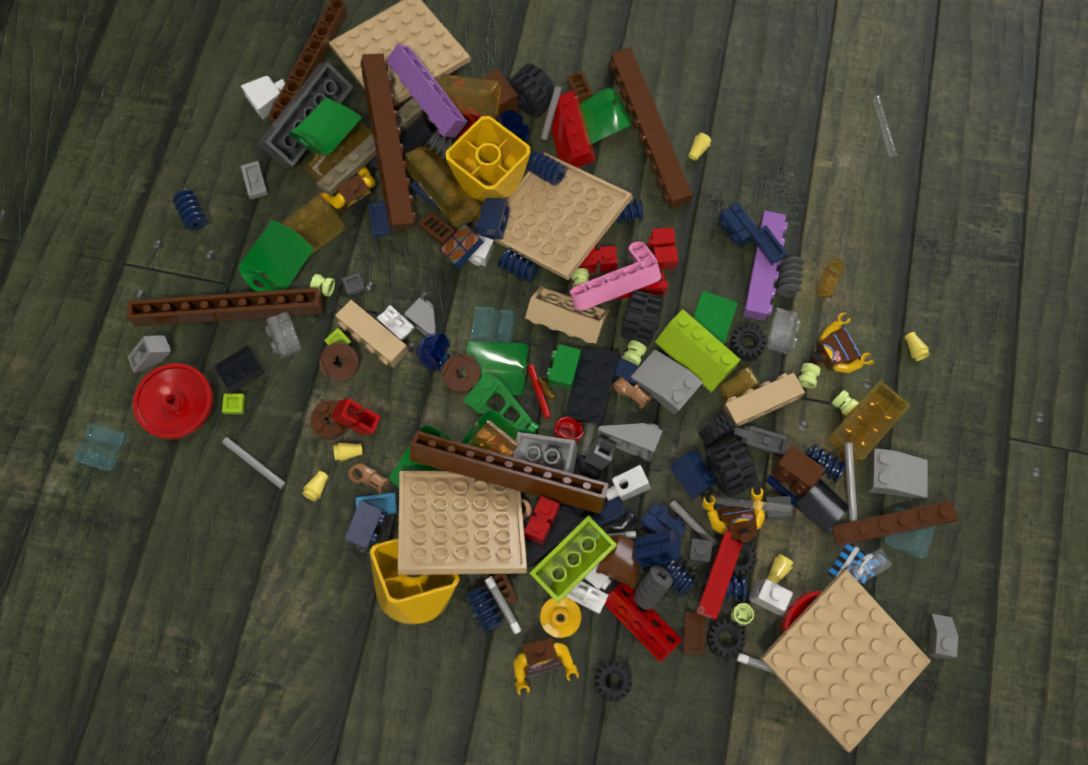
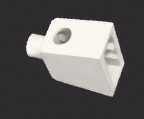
(262, 94)
(636, 483)
(770, 596)

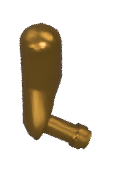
(547, 391)

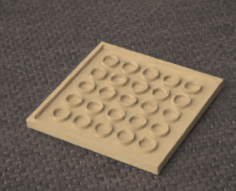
(404, 24)
(561, 221)
(458, 525)
(845, 660)

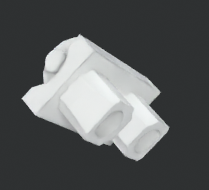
(395, 323)
(588, 597)

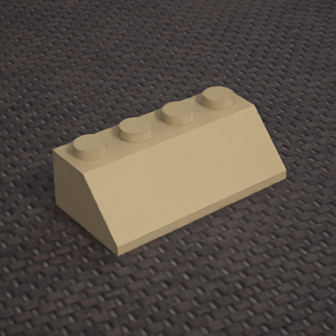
(559, 313)

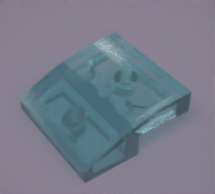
(493, 325)
(100, 447)
(913, 542)

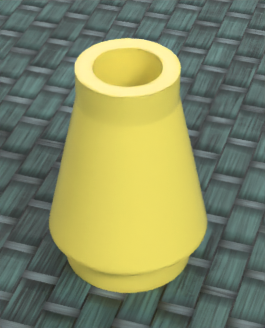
(699, 146)
(917, 348)
(345, 451)
(315, 486)
(779, 569)

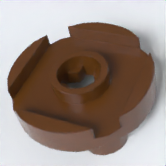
(461, 362)
(334, 371)
(320, 425)

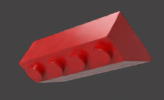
(571, 132)

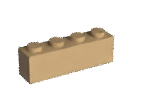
(371, 333)
(764, 399)

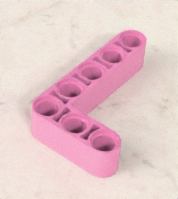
(620, 282)

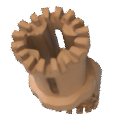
(636, 393)
(369, 477)

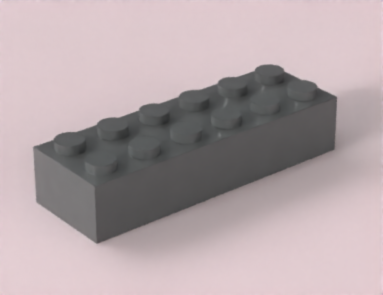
(322, 83)

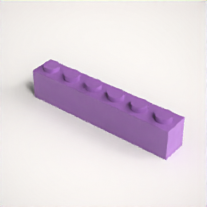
(426, 91)
(764, 274)

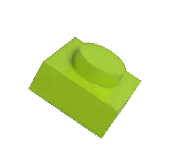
(337, 337)
(233, 404)

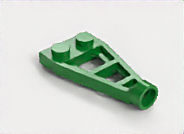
(485, 389)

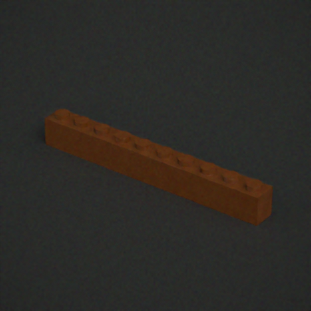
(650, 128)
(387, 142)
(224, 307)
(508, 472)

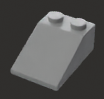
(666, 381)
(633, 438)
(547, 451)
(897, 474)

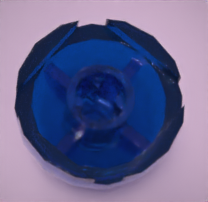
(512, 122)
(433, 351)

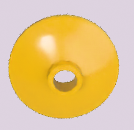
(566, 627)

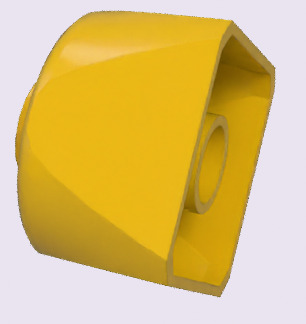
(488, 160)
(408, 597)

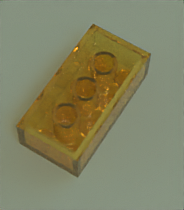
(869, 421)

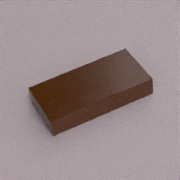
(694, 633)

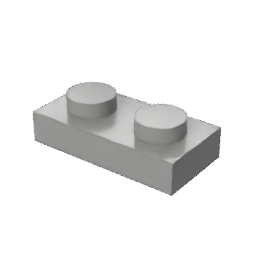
(254, 180)

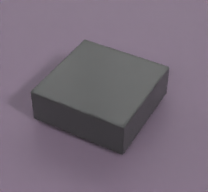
(353, 284)

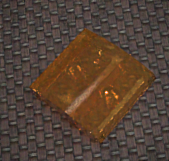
(494, 440)

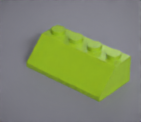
(697, 350)
(573, 559)

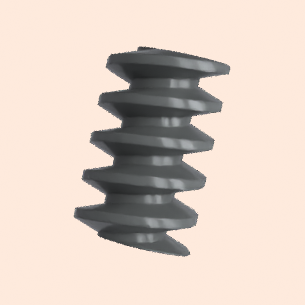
(438, 143)
(790, 276)
(653, 587)

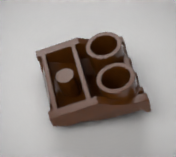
(620, 562)

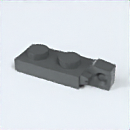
(761, 439)

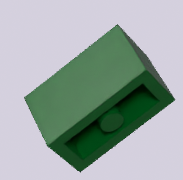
(564, 367)

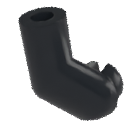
(586, 470)
(625, 524)

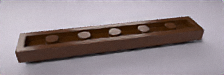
(894, 523)

